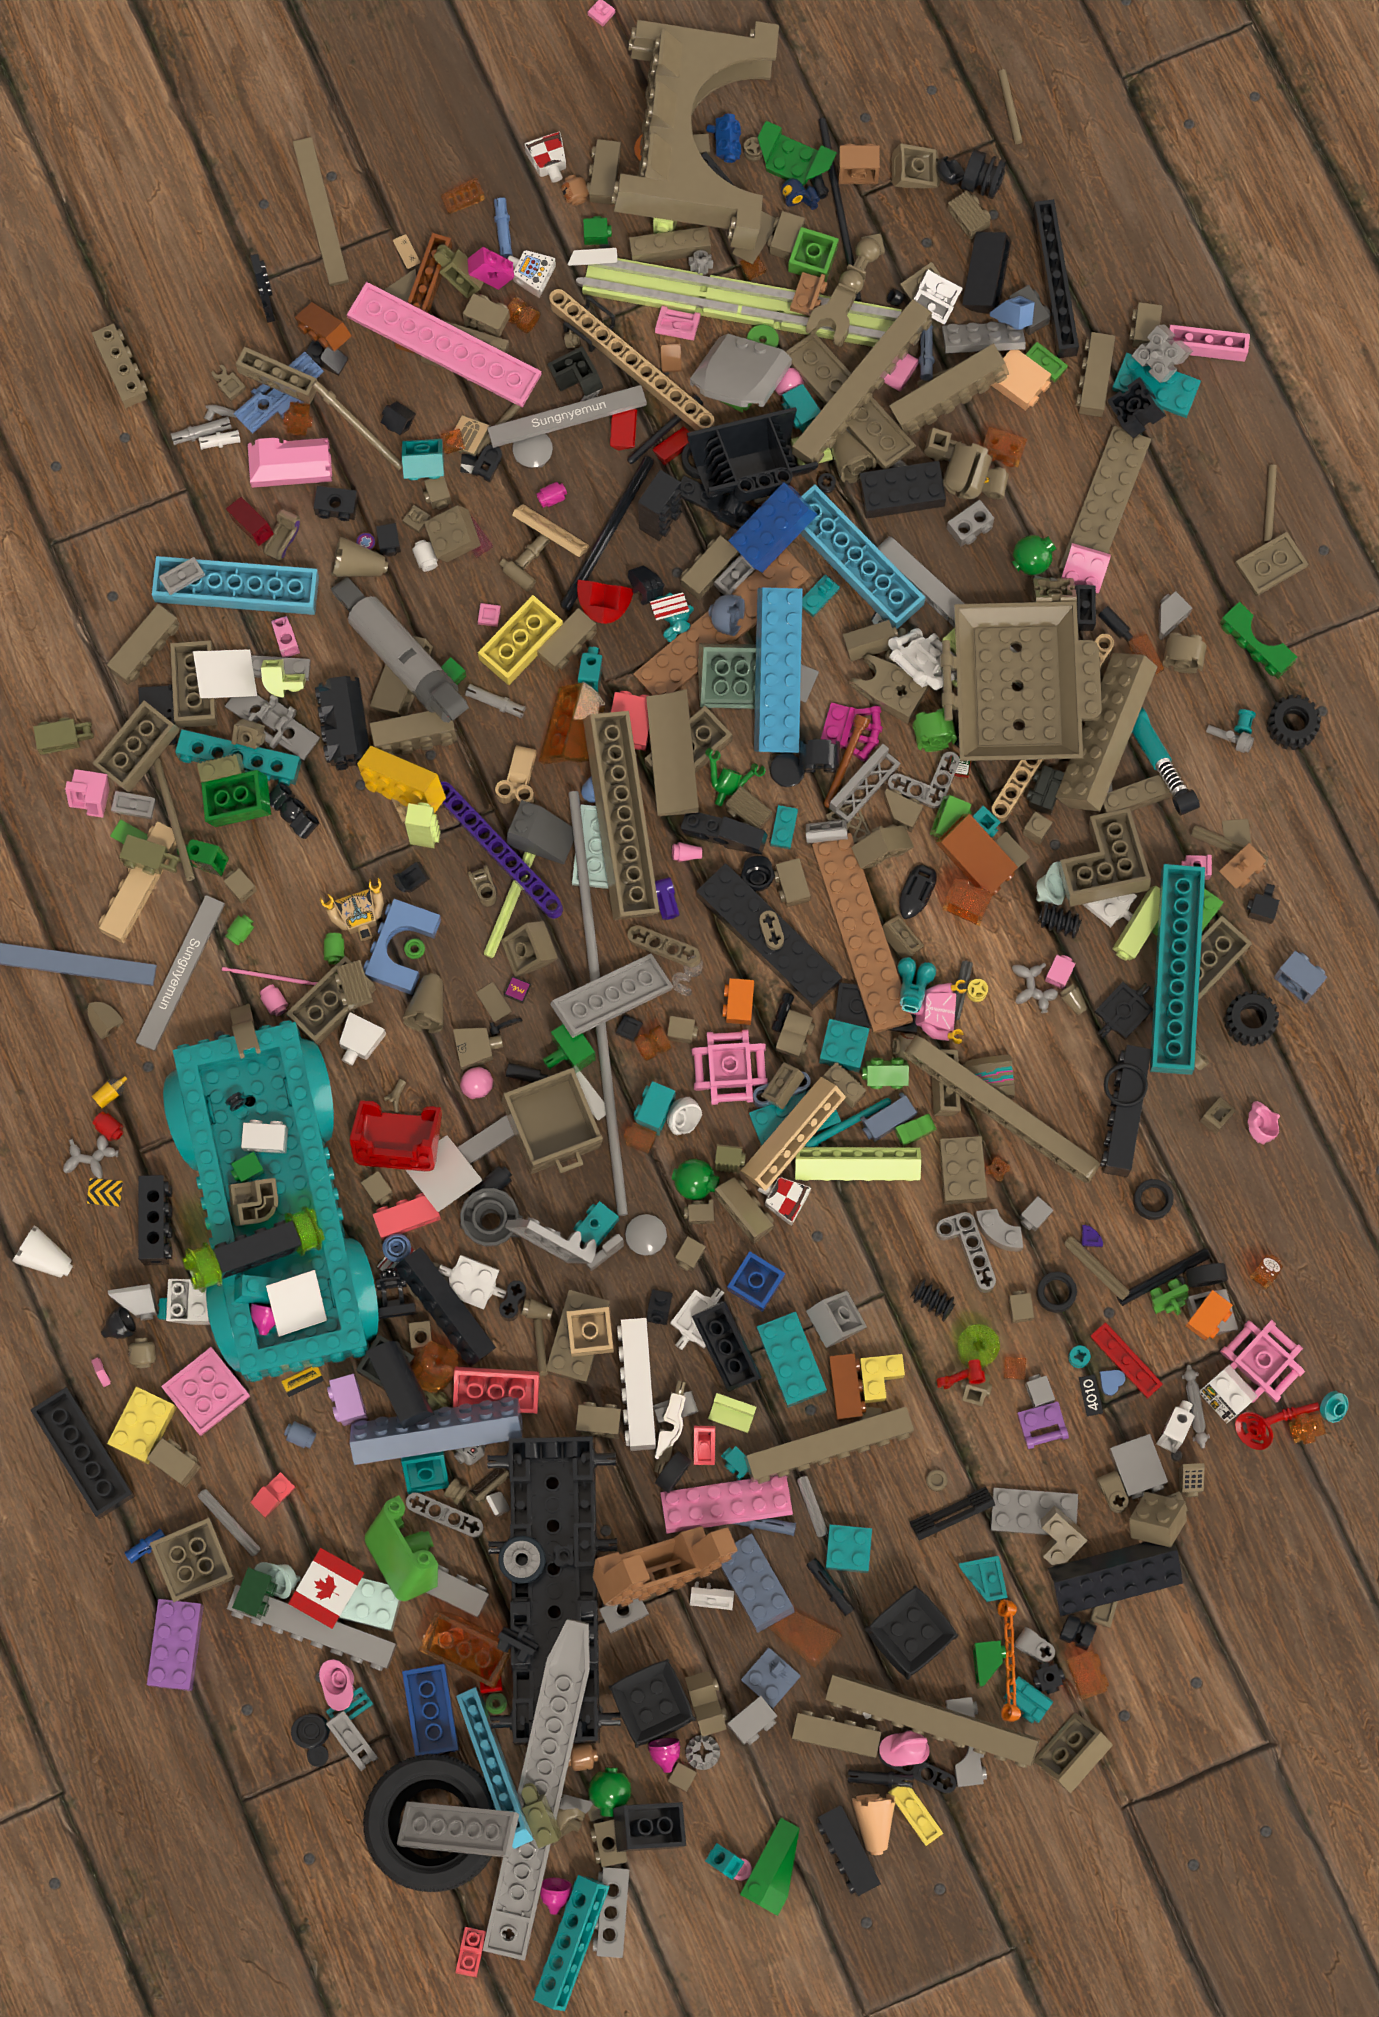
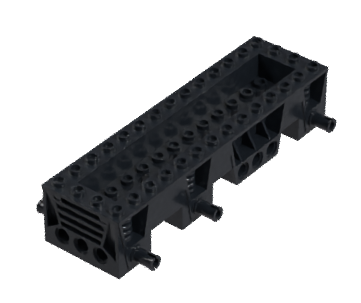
(573, 1588)

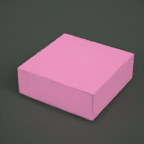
(489, 615)

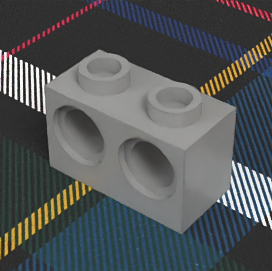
(967, 520)

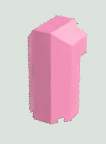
(290, 462)

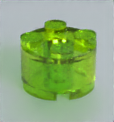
(981, 1334)

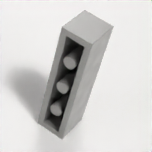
(460, 1593)

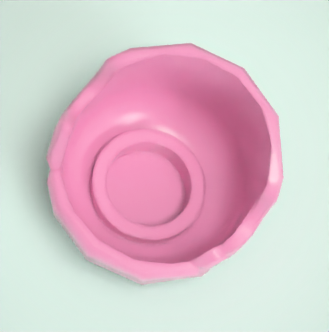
(789, 381)
(476, 1082)

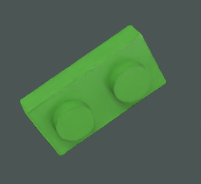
(1047, 361)

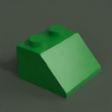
(987, 1659)

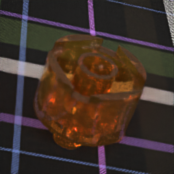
(435, 1366)

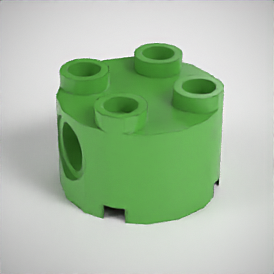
(933, 731)

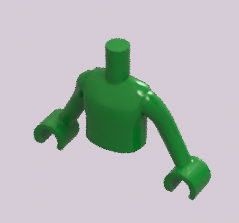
(729, 780)

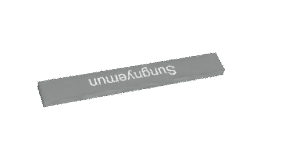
(567, 416)
(180, 973)

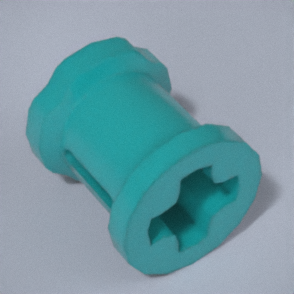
(1245, 721)

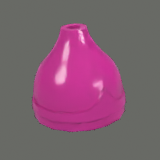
(262, 1317)
(665, 1752)
(555, 1893)

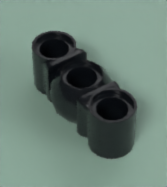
(292, 811)

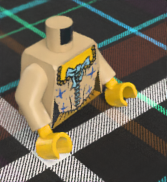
(357, 911)

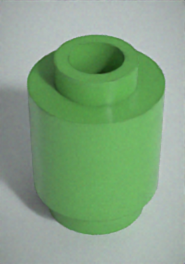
(239, 929)
(333, 948)
(419, 1541)

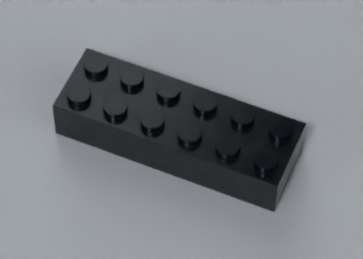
(1125, 1120)
(82, 1453)
(1114, 1576)

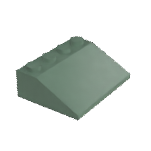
(727, 675)

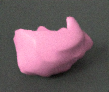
(1263, 1123)

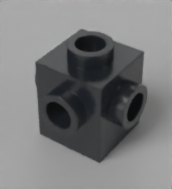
(1040, 1678)

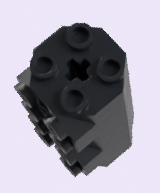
(343, 721)

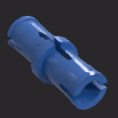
(143, 1546)

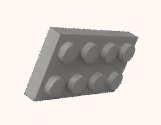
(976, 337)
(1023, 1509)

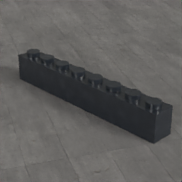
(1055, 278)

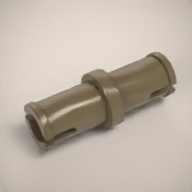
(532, 551)

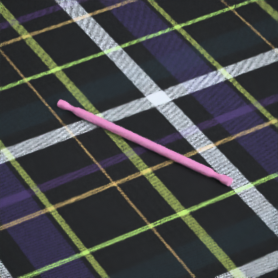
(269, 976)

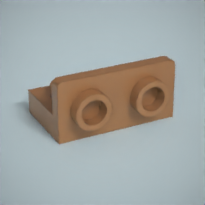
(808, 294)

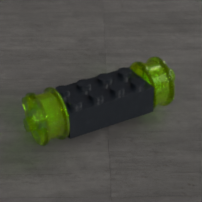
(292, 1235)

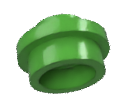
(414, 942)
(491, 1698)

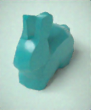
(678, 622)

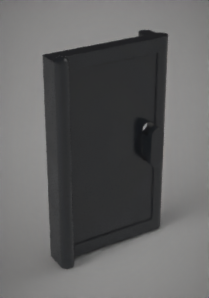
(160, 699)

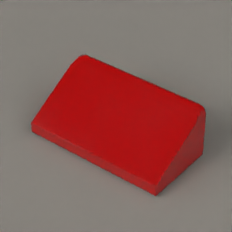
(623, 430)
(671, 446)

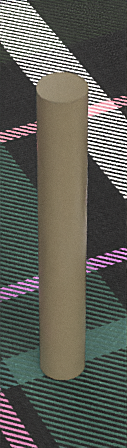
(541, 1355)

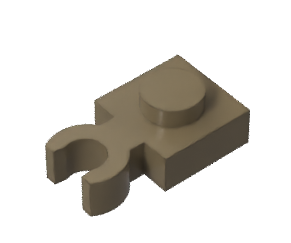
(229, 384)

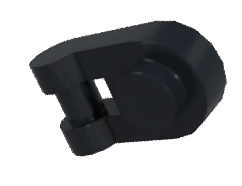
(490, 457)

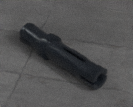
(836, 1595)
(881, 1778)

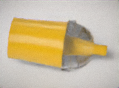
(109, 1091)

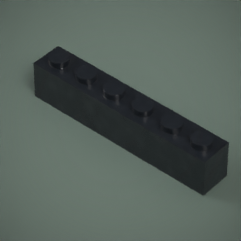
(445, 1307)

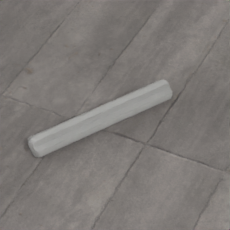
(226, 1519)

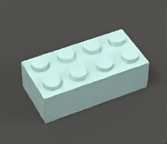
(372, 1605)

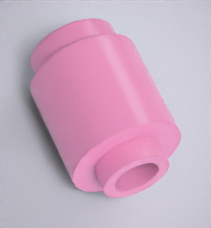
(273, 1000)

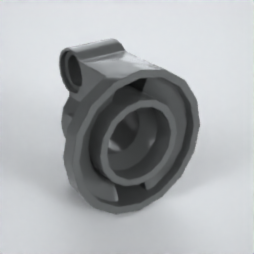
(485, 1202)

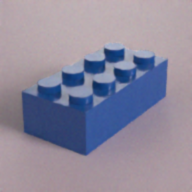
(773, 527)
(430, 1710)

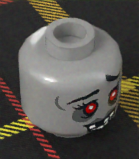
(470, 1454)

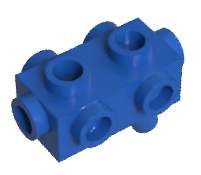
(727, 137)

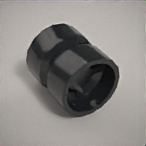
(1077, 1632)

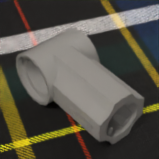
(688, 1409)

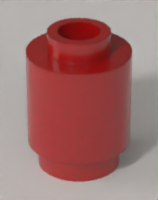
(108, 1126)

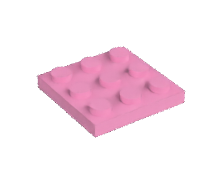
(205, 1391)

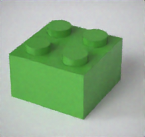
(813, 253)

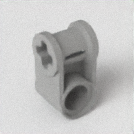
(1031, 1643)

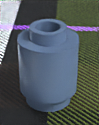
(300, 1435)

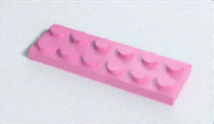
(725, 1504)

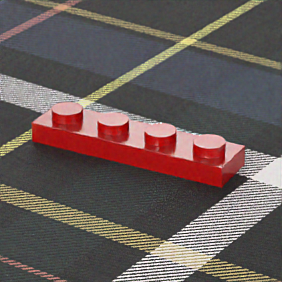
(1126, 1360)

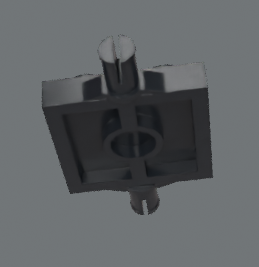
(1124, 1010)

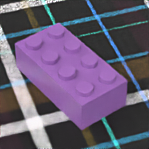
(175, 1645)

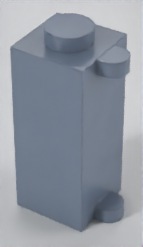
(888, 1118)

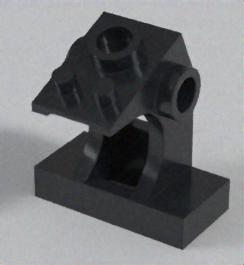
(395, 1308)

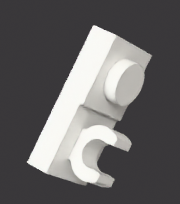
(711, 1597)

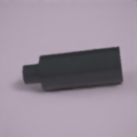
(1115, 623)
(524, 1073)

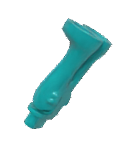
(911, 994)

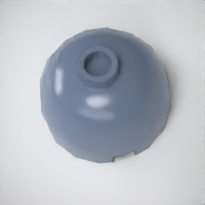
(726, 613)

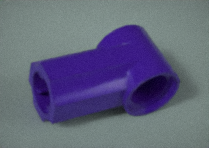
(666, 899)

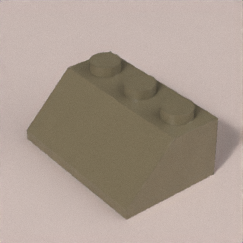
(744, 1209)
(1073, 1752)

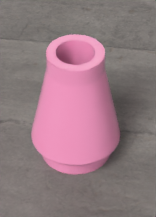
(685, 852)

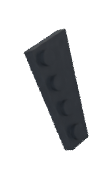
(263, 285)

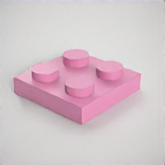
(1086, 566)

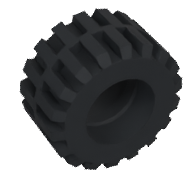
(1298, 707)
(1258, 1003)

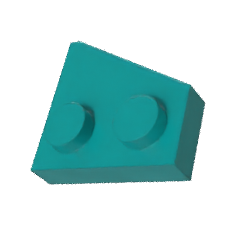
(986, 1577)

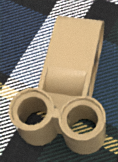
(518, 776)

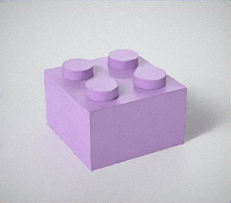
(348, 1400)

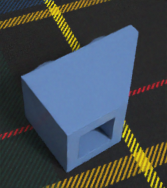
(1015, 312)

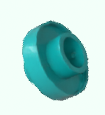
(1334, 1406)

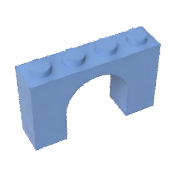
(399, 918)

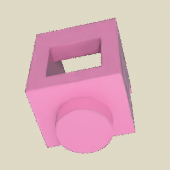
(1204, 861)

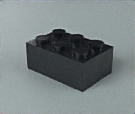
(649, 1827)

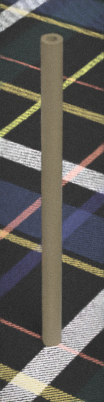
(173, 820)

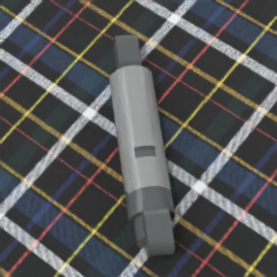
(401, 652)

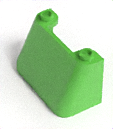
(404, 1571)

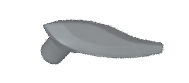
(212, 409)

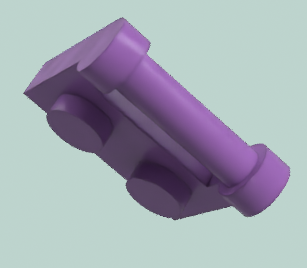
(1041, 1418)

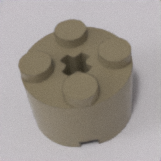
(1184, 653)

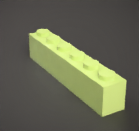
(858, 1163)

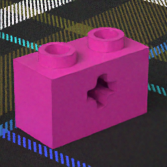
(490, 268)

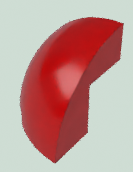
(602, 601)

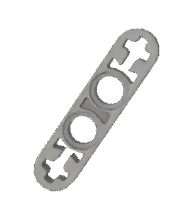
(446, 1511)

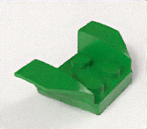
(791, 158)

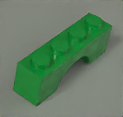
(1275, 658)

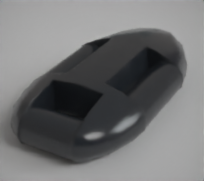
(916, 891)

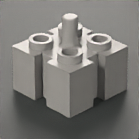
(1162, 353)

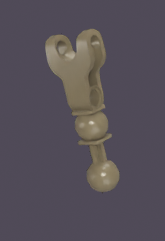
(850, 283)

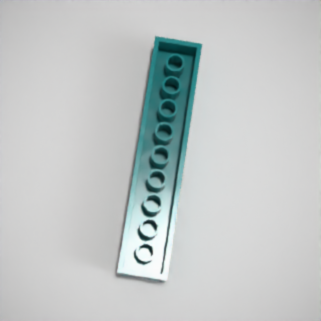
(1177, 969)

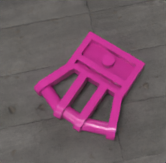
(839, 724)

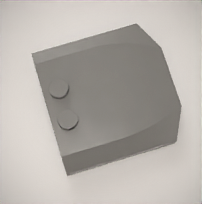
(741, 371)

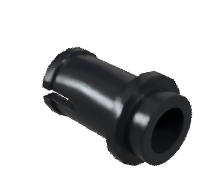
(819, 186)

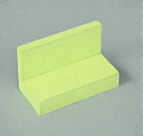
(732, 1413)

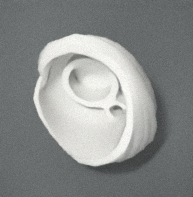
(683, 1116)

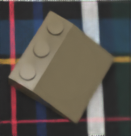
(192, 1560)

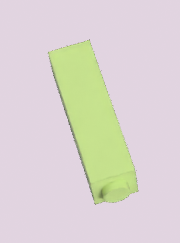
(1139, 926)

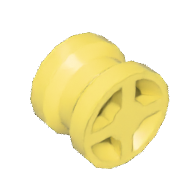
(979, 986)

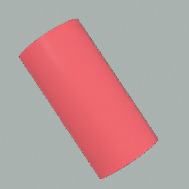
(483, 1384)

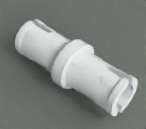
(219, 439)

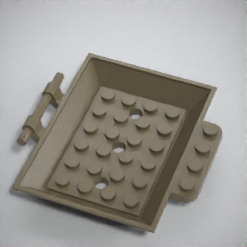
(1053, 666)

